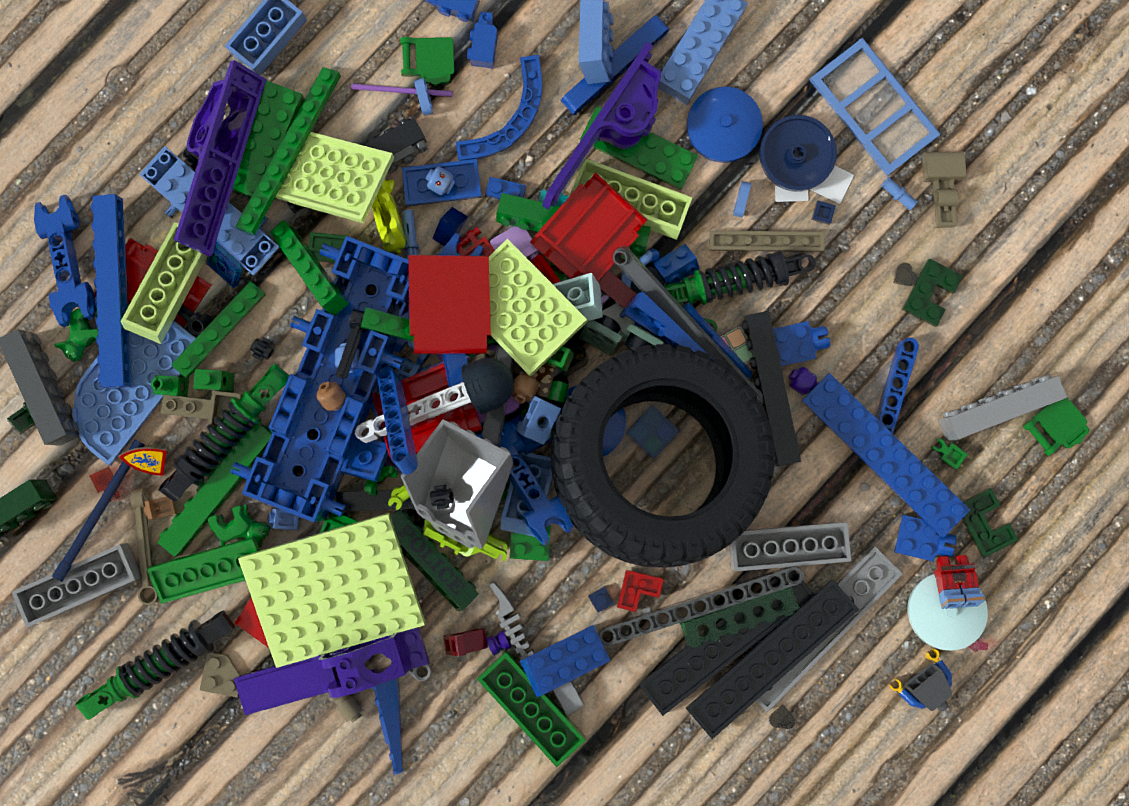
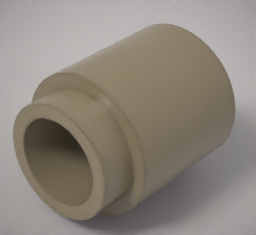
(349, 708)

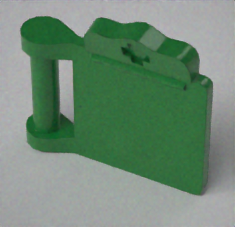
(433, 59)
(1061, 422)

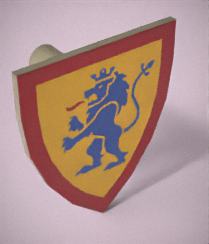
(146, 459)

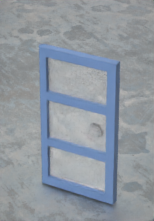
(874, 106)

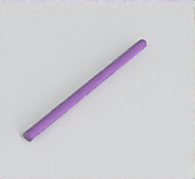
(399, 90)

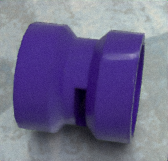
(495, 641)

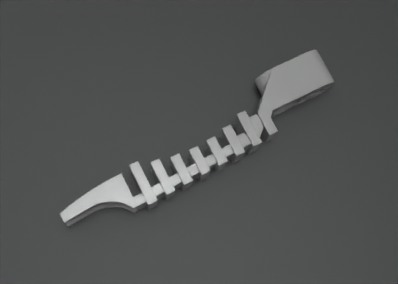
(567, 693)

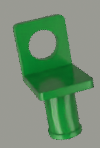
(170, 385)

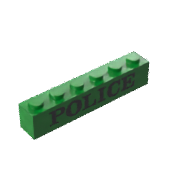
(309, 268)

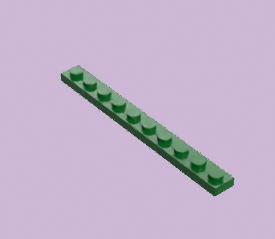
(288, 151)

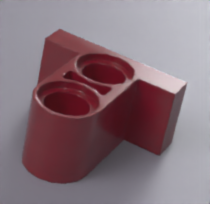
(465, 642)

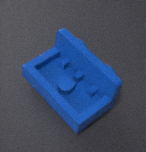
(677, 265)

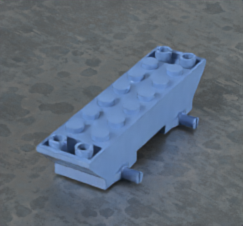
(173, 180)

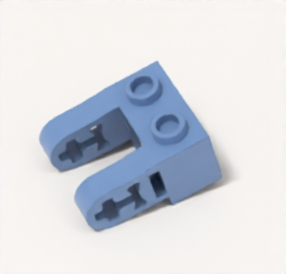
(529, 426)

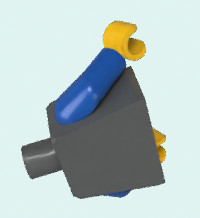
(929, 687)

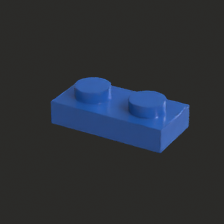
(498, 186)

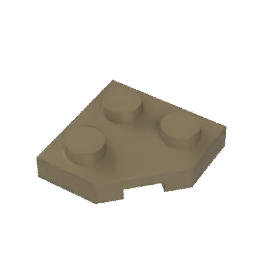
(219, 675)

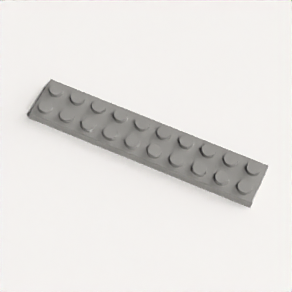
(864, 586)

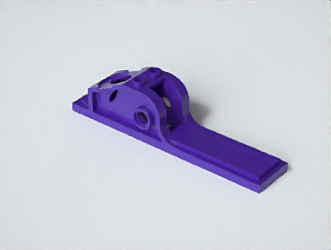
(620, 122)
(220, 152)
(332, 673)

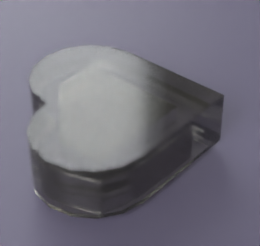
(905, 275)
(782, 718)

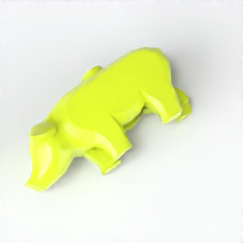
(388, 219)

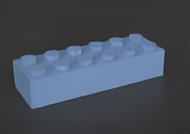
(700, 47)

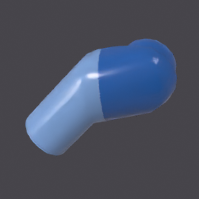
(650, 256)

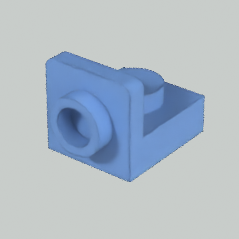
(282, 520)

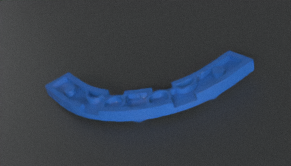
(517, 125)

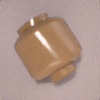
(524, 388)
(331, 396)

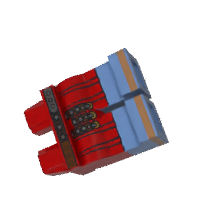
(957, 583)

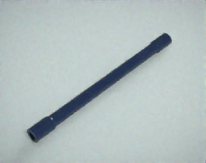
(65, 565)

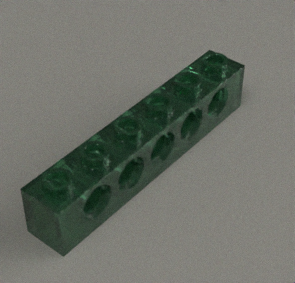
(788, 607)

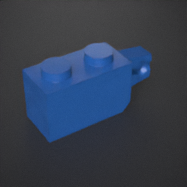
(462, 9)
(484, 42)

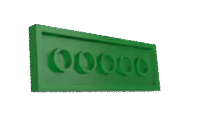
(652, 156)
(200, 570)

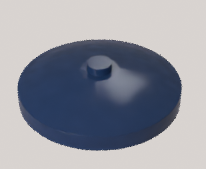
(798, 153)

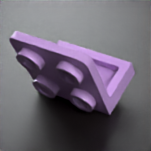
(520, 239)

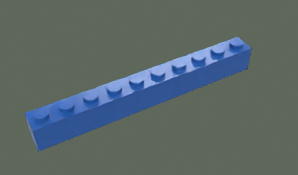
(111, 291)

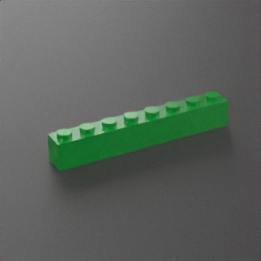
(531, 215)
(213, 493)

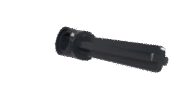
(194, 320)
(352, 343)

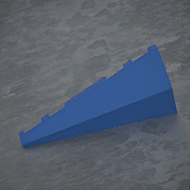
(390, 718)

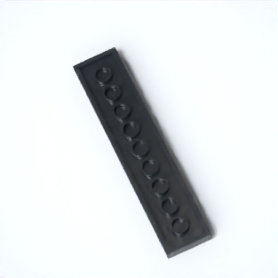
(772, 659)
(697, 665)

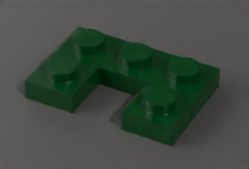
(918, 301)
(986, 539)

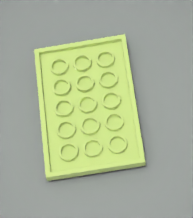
(336, 177)
(527, 310)

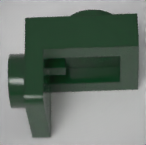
(21, 419)

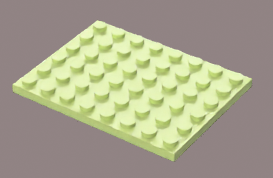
(332, 590)

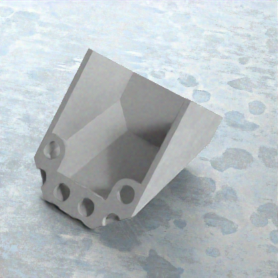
(472, 470)

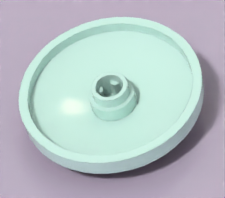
(943, 627)

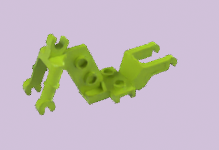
(490, 548)

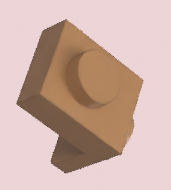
(159, 508)

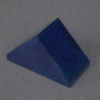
(448, 225)

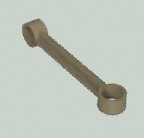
(138, 500)

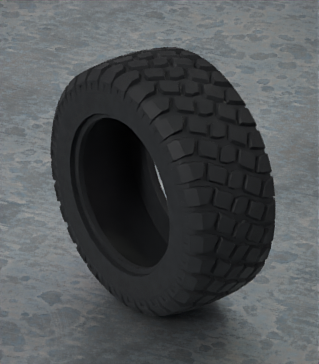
(723, 409)

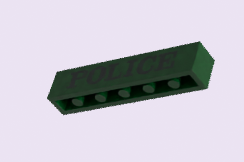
(432, 563)

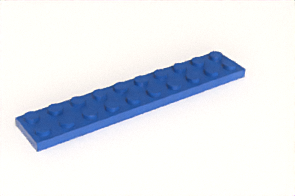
(885, 455)

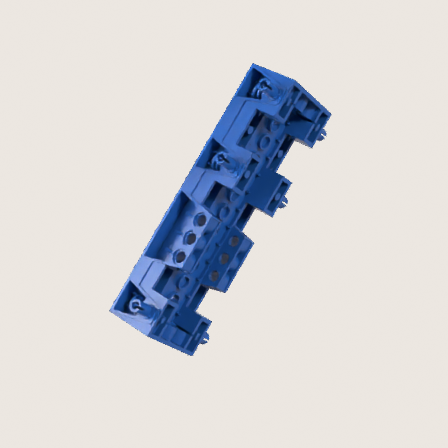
(299, 410)

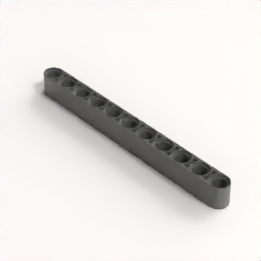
(710, 607)

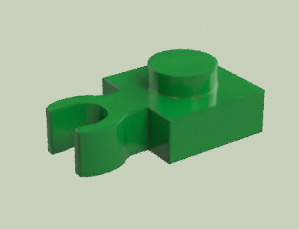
(951, 454)

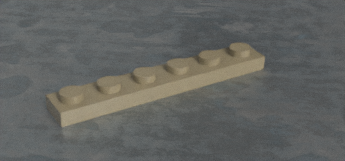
(767, 241)

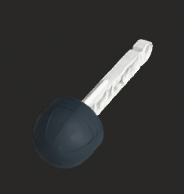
(484, 383)

